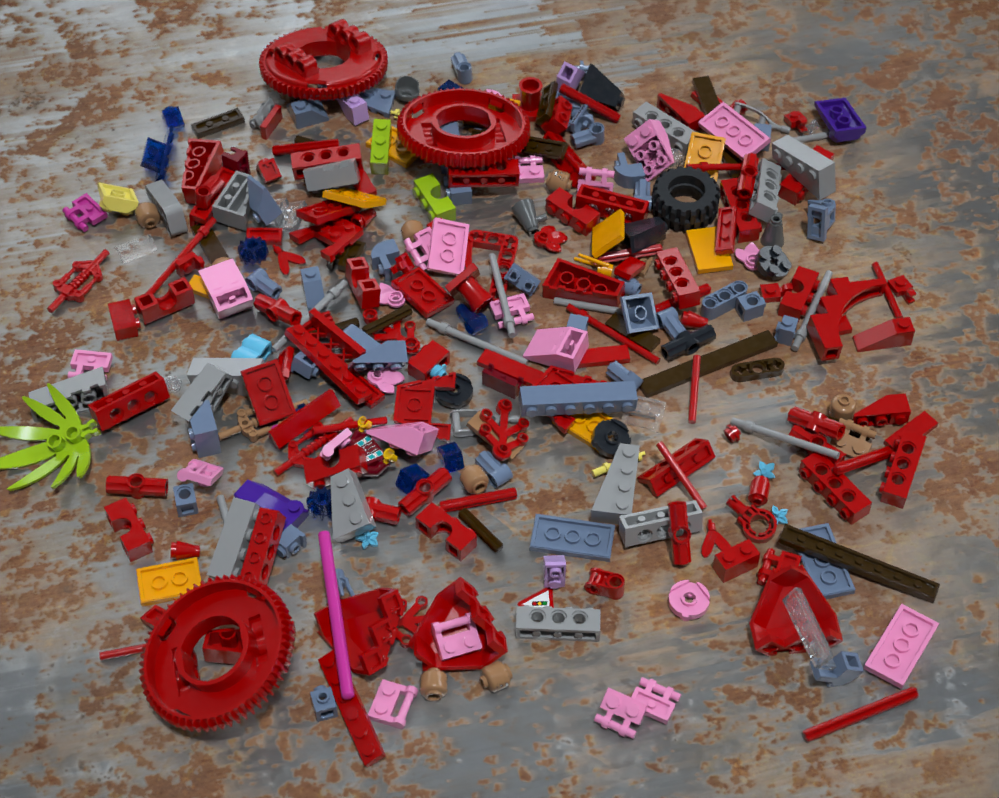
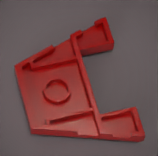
(334, 233)
(558, 376)
(416, 401)

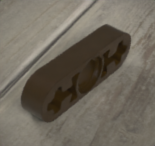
(764, 364)

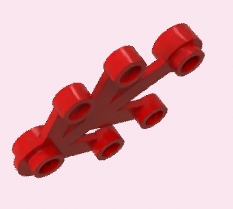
(392, 334)
(502, 449)
(409, 620)

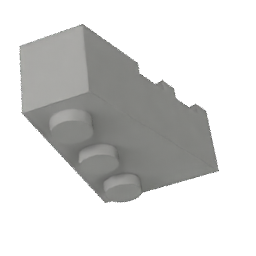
(332, 175)
(208, 385)

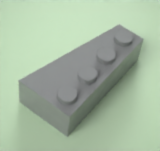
(806, 165)
(230, 365)
(77, 390)
(618, 487)
(234, 539)

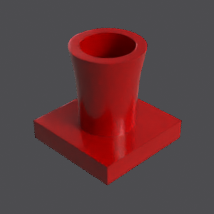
(529, 96)
(470, 289)

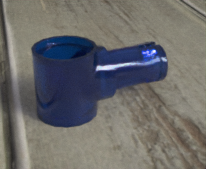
(473, 322)

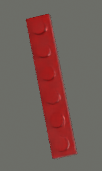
(328, 364)
(353, 714)

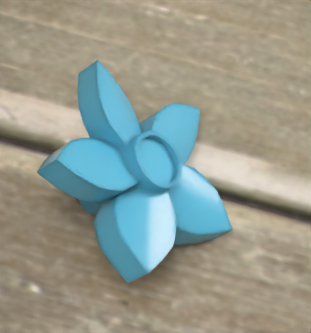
(765, 470)
(780, 515)
(368, 539)

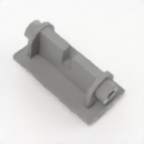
(262, 113)

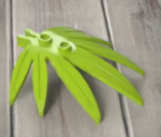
(66, 442)

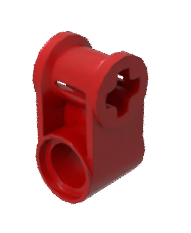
(604, 583)

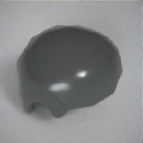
(407, 88)

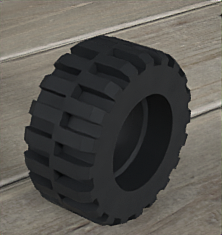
(687, 183)

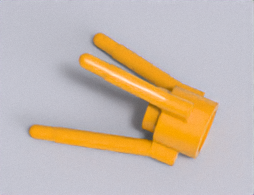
(603, 267)

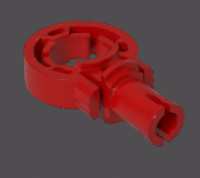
(747, 515)

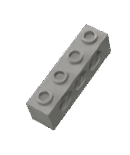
(677, 133)
(765, 193)
(654, 524)
(564, 631)

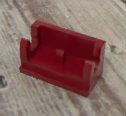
(237, 161)
(501, 382)

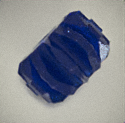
(253, 250)
(320, 503)

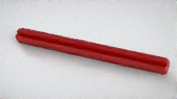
(860, 714)

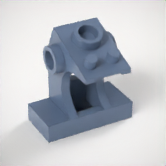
(824, 211)

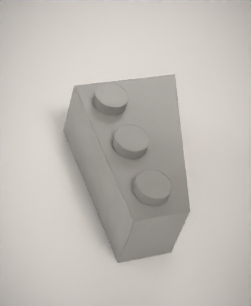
(233, 203)
(349, 507)

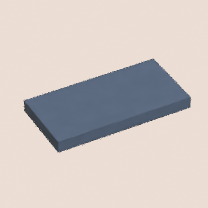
(572, 537)
(829, 578)

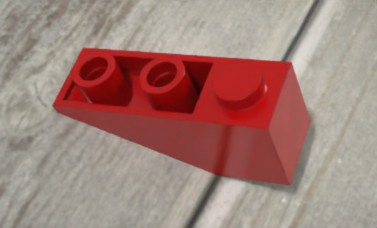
(885, 411)

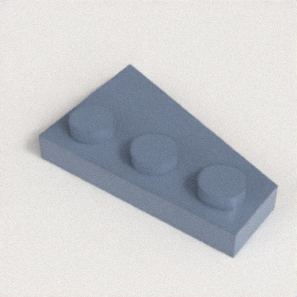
(379, 100)

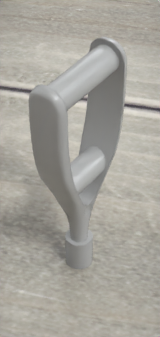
(763, 118)
(456, 414)

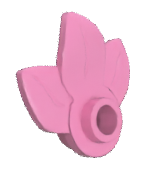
(748, 255)
(391, 296)
(385, 379)

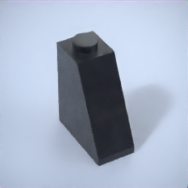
(601, 89)
(644, 233)

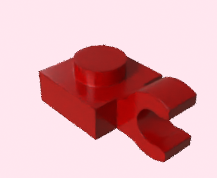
(796, 119)
(403, 264)
(902, 287)
(773, 292)

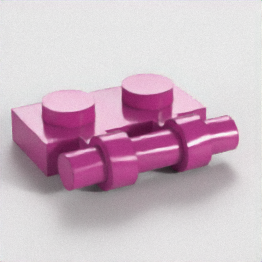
(89, 210)

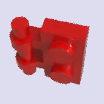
(781, 561)

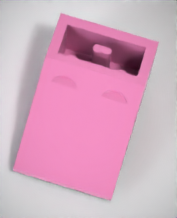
(651, 148)
(226, 288)
(558, 347)
(412, 437)

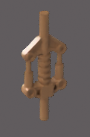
(247, 426)

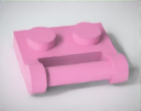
(339, 441)
(200, 472)
(457, 643)
(386, 701)

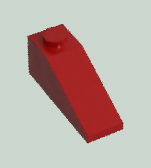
(680, 110)
(889, 334)

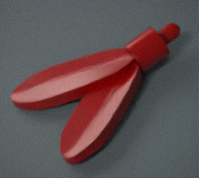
(285, 257)
(713, 537)

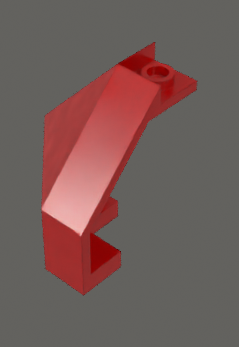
(448, 605)
(771, 622)
(369, 627)

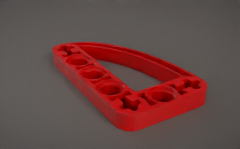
(502, 246)

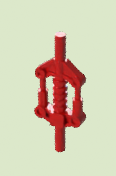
(70, 292)
(297, 457)

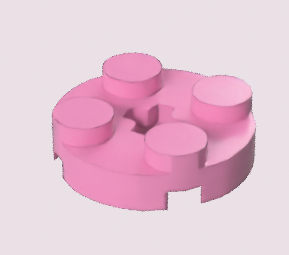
(686, 610)

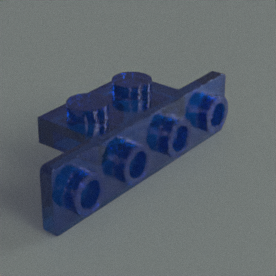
(156, 153)

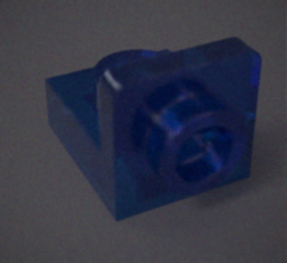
(173, 117)
(451, 456)
(409, 477)

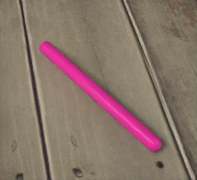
(336, 617)

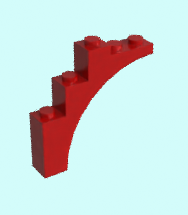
(841, 297)

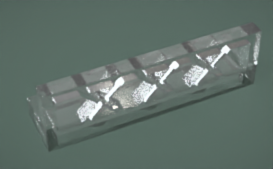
(809, 630)

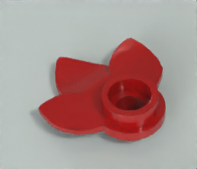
(550, 238)

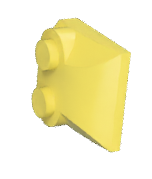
(117, 199)

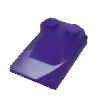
(840, 119)
(270, 499)

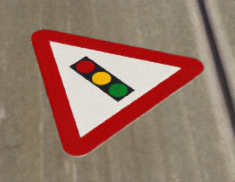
(539, 599)

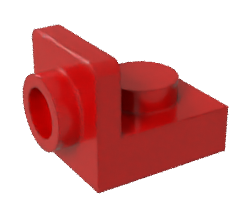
(268, 170)
(189, 263)
(150, 618)

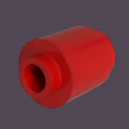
(759, 490)

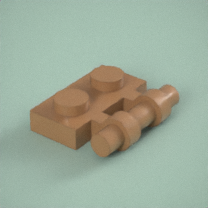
(851, 445)

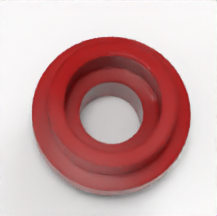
(732, 433)

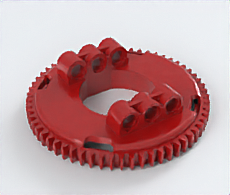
(291, 66)
(504, 134)
(171, 665)

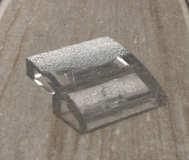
(288, 218)

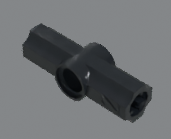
(688, 342)

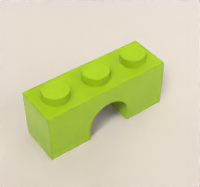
(380, 146)
(428, 191)

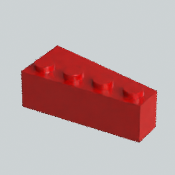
(202, 162)
(582, 284)
(226, 645)

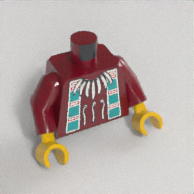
(376, 459)

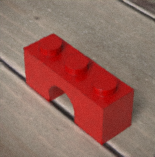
(581, 220)
(803, 283)
(365, 289)
(178, 297)
(319, 472)
(123, 516)
(436, 520)

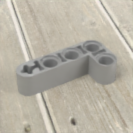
(168, 207)

